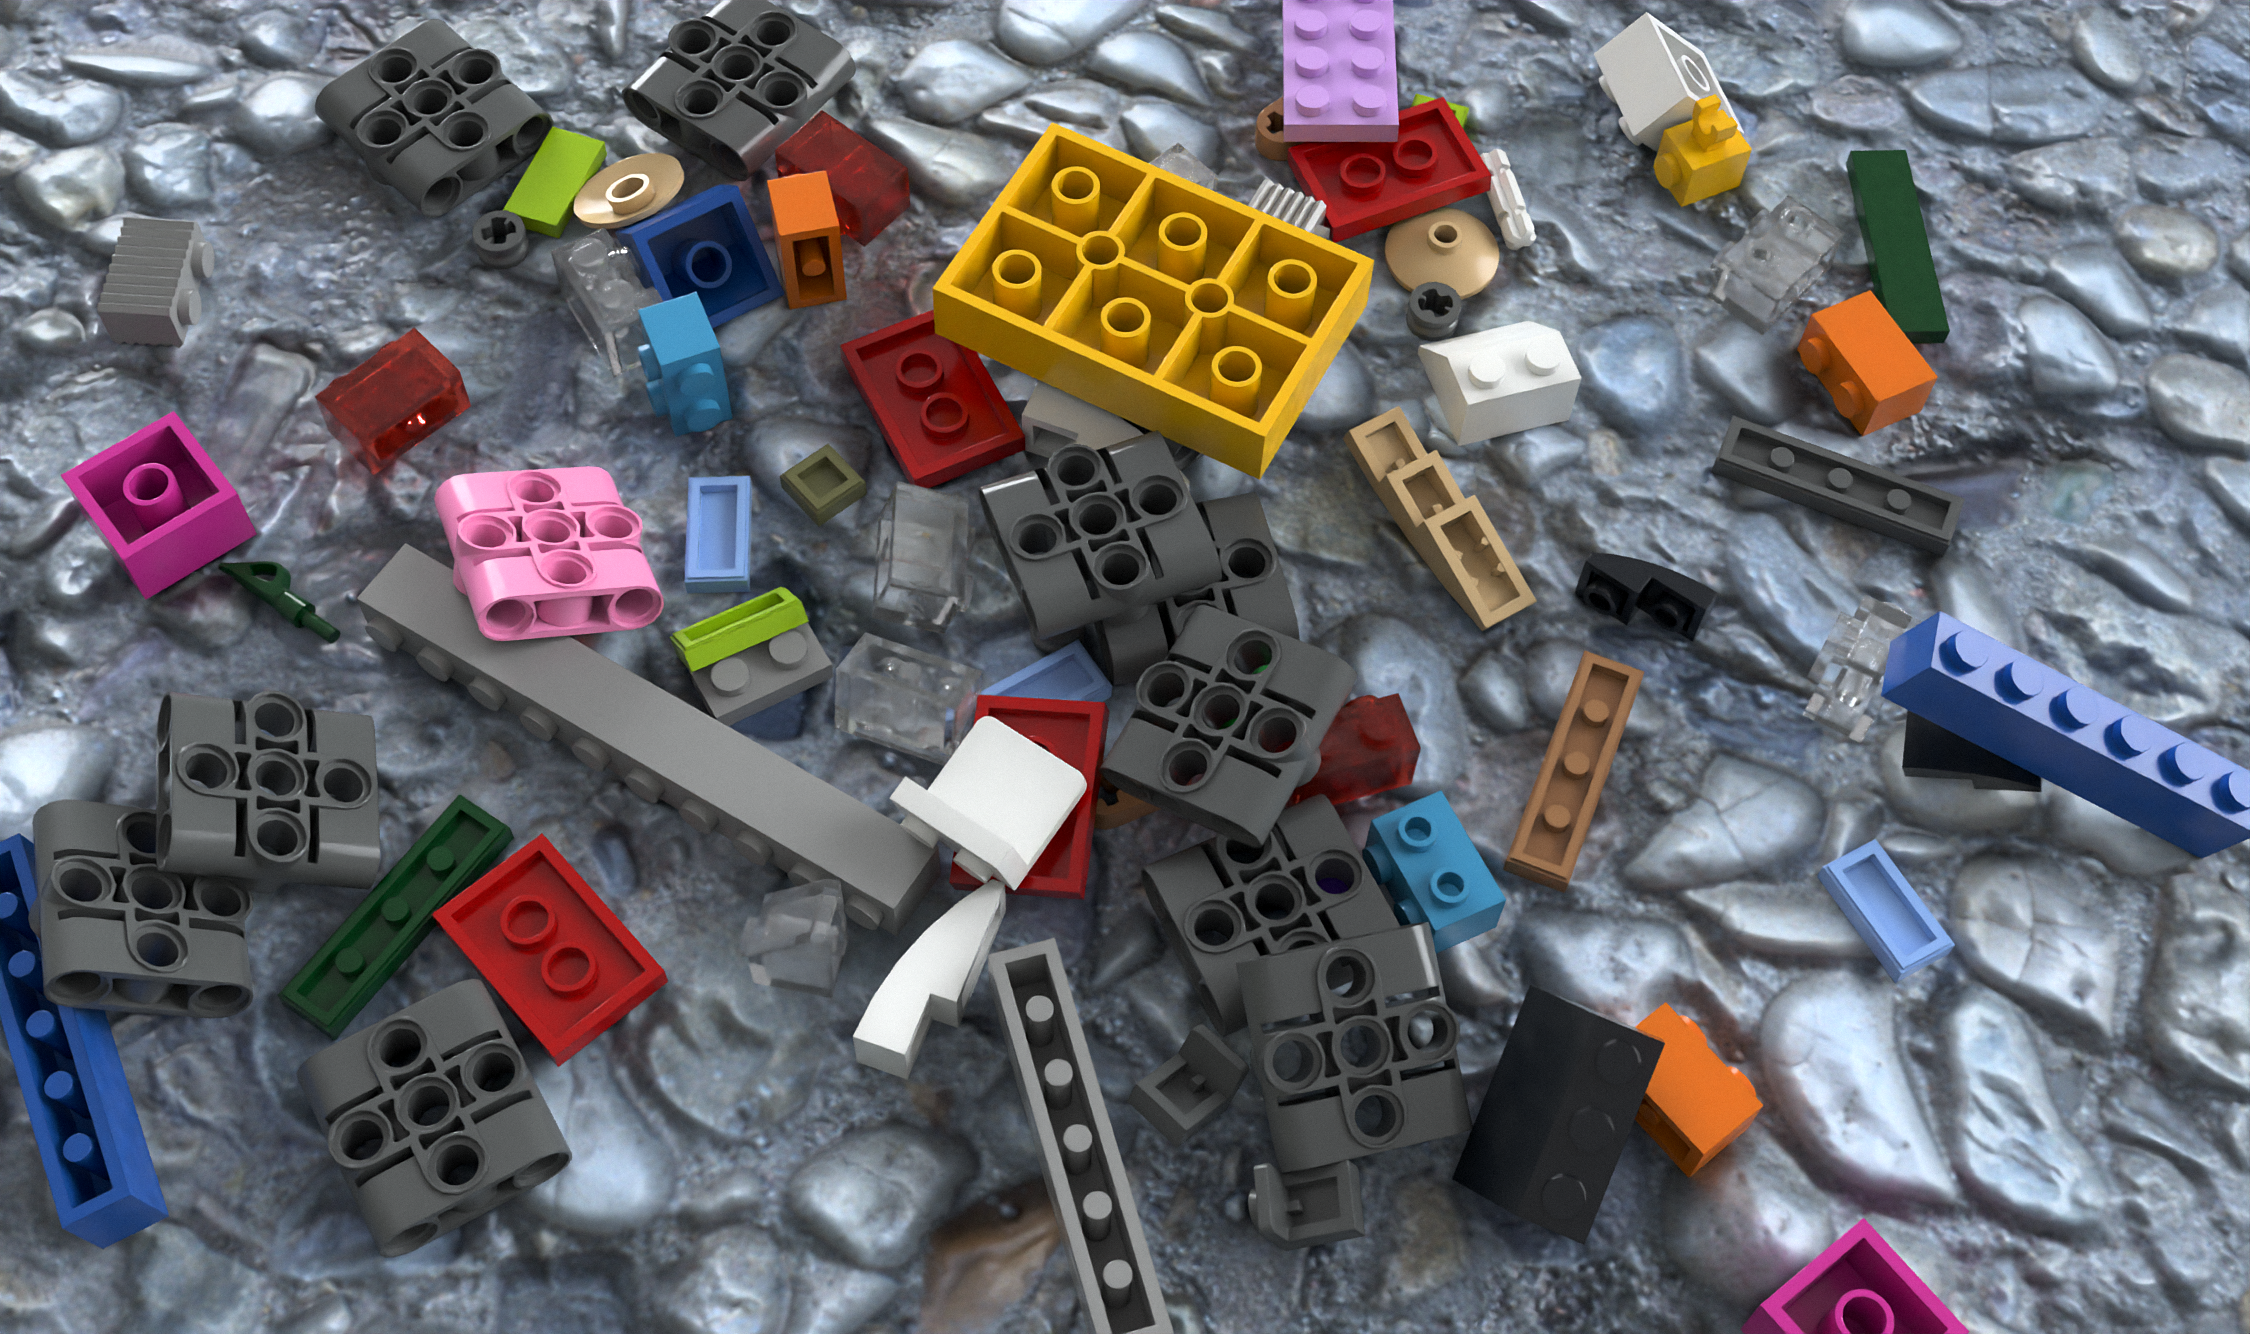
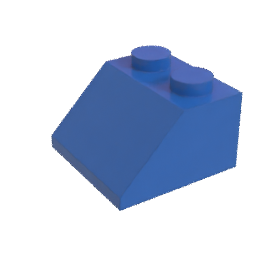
(705, 249)

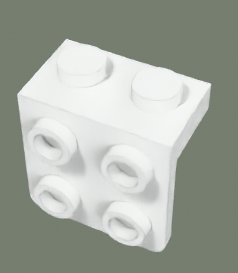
(993, 802)

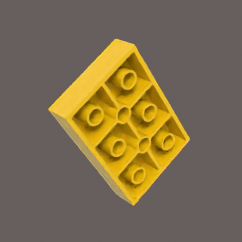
(1153, 298)

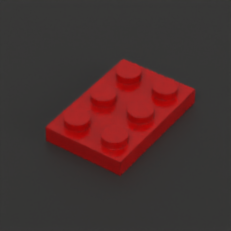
(1391, 181)
(931, 401)
(1077, 736)
(550, 949)

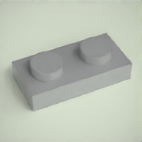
(762, 675)

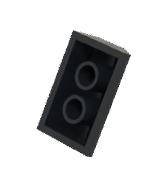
(1558, 1113)

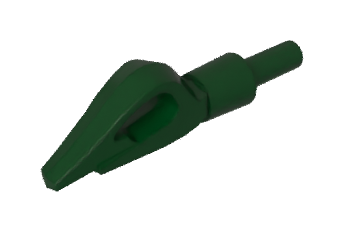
(277, 595)

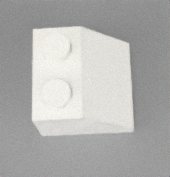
(1655, 80)
(1502, 380)

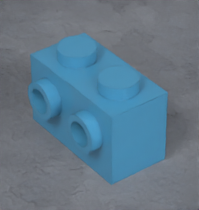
(683, 365)
(1433, 871)

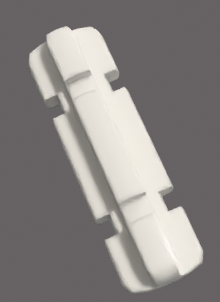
(1508, 202)

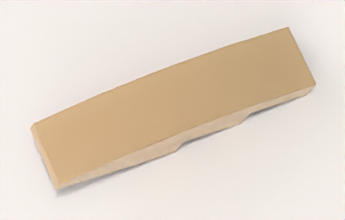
(1438, 521)

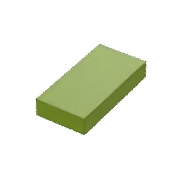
(553, 180)
(738, 628)

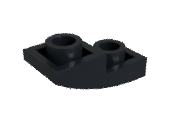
(1625, 584)
(1939, 753)

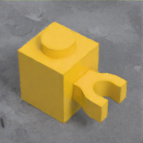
(1702, 154)

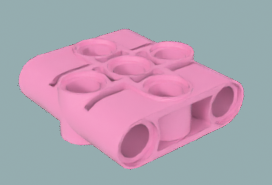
(547, 553)

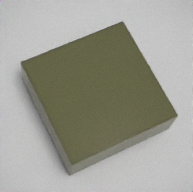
(823, 484)

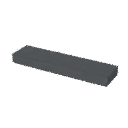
(1838, 486)

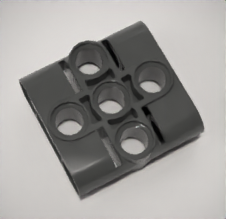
(738, 83)
(434, 117)
(1115, 497)
(1243, 546)
(305, 761)
(1243, 776)
(1211, 892)
(124, 931)
(364, 1098)
(1413, 1104)

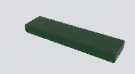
(1897, 243)
(395, 917)

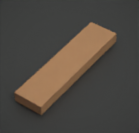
(1573, 772)

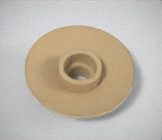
(629, 191)
(1463, 262)

